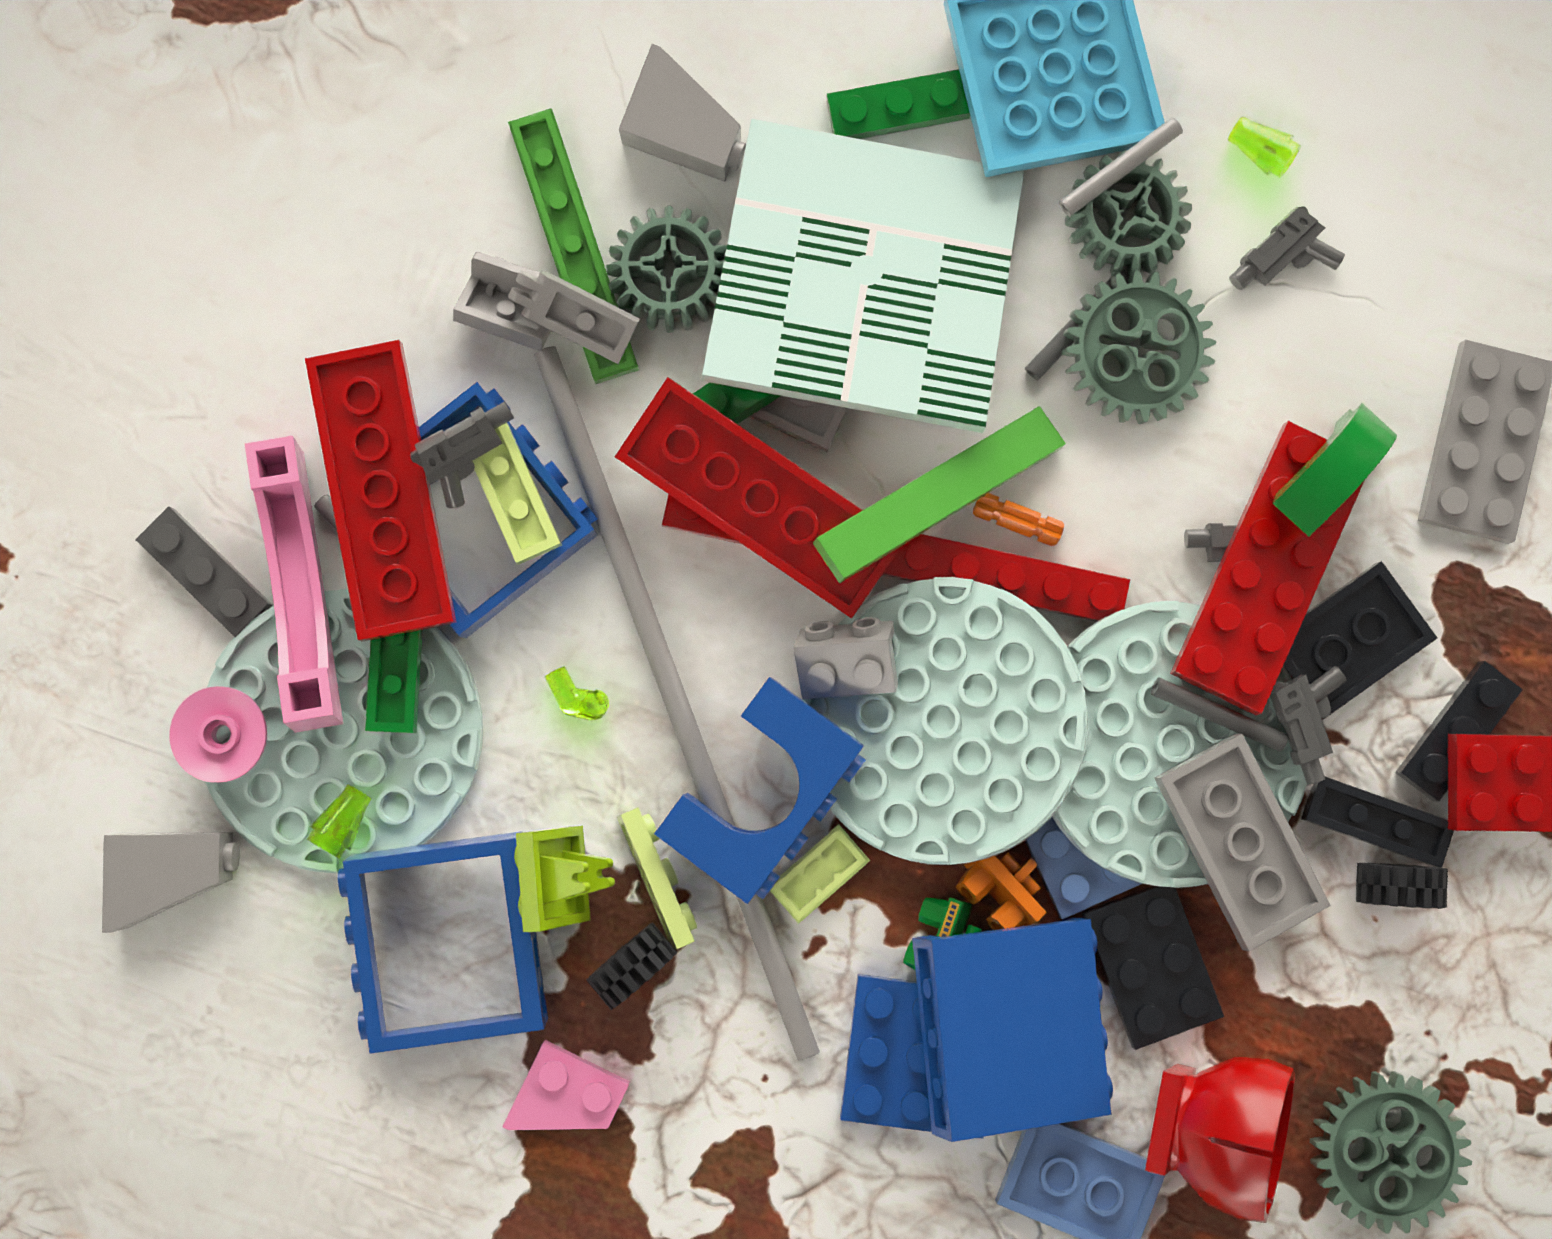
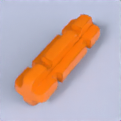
(1019, 519)

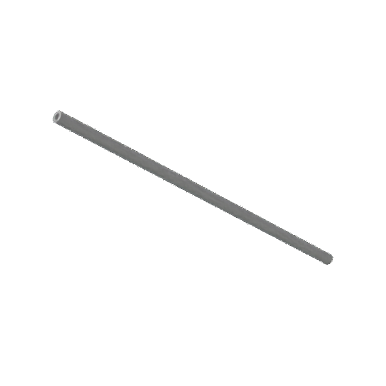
(669, 684)

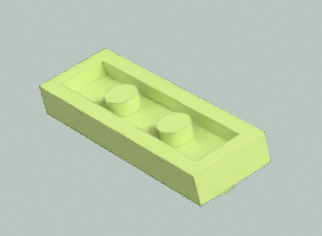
(515, 499)
(658, 877)

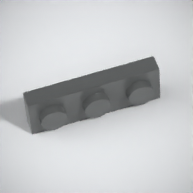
(203, 571)

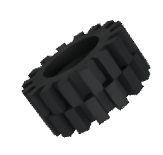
(1402, 885)
(631, 966)

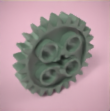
(1144, 305)
(1416, 1187)

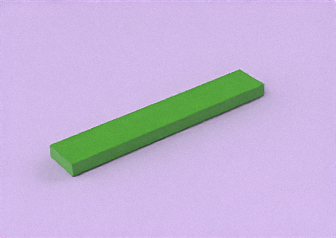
(566, 222)
(938, 494)

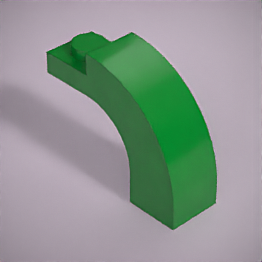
(1336, 469)

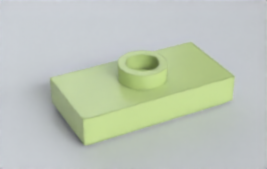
(819, 873)

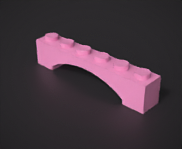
(303, 633)

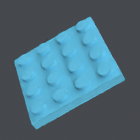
(1052, 79)

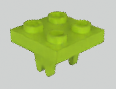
(557, 877)

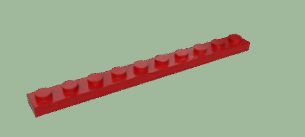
(1034, 581)

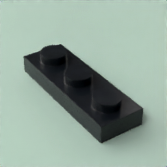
(1471, 710)
(1378, 821)

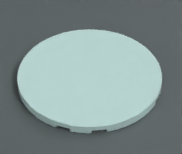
(973, 737)
(1132, 737)
(409, 776)

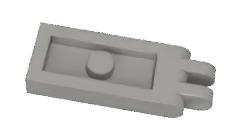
(575, 314)

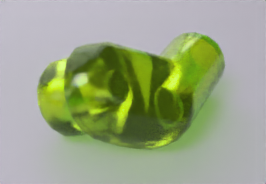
(576, 701)

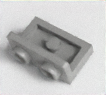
(487, 307)
(846, 659)

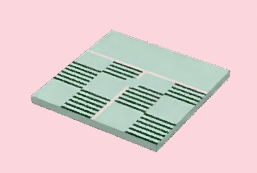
(864, 277)

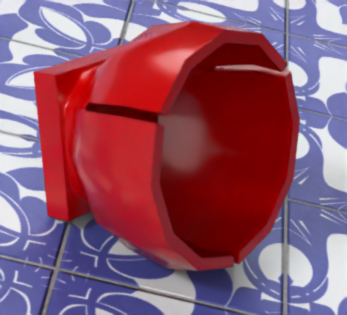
(1225, 1132)

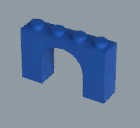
(746, 858)

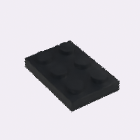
(1362, 631)
(1153, 965)

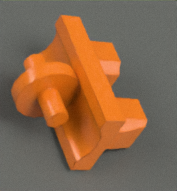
(1008, 885)

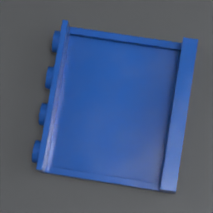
(1012, 1029)

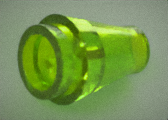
(1265, 146)
(340, 822)

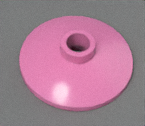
(195, 730)

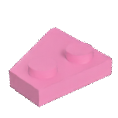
(565, 1093)

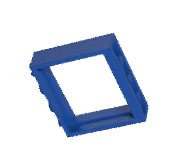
(550, 479)
(365, 972)

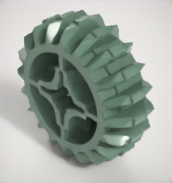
(1143, 224)
(652, 267)

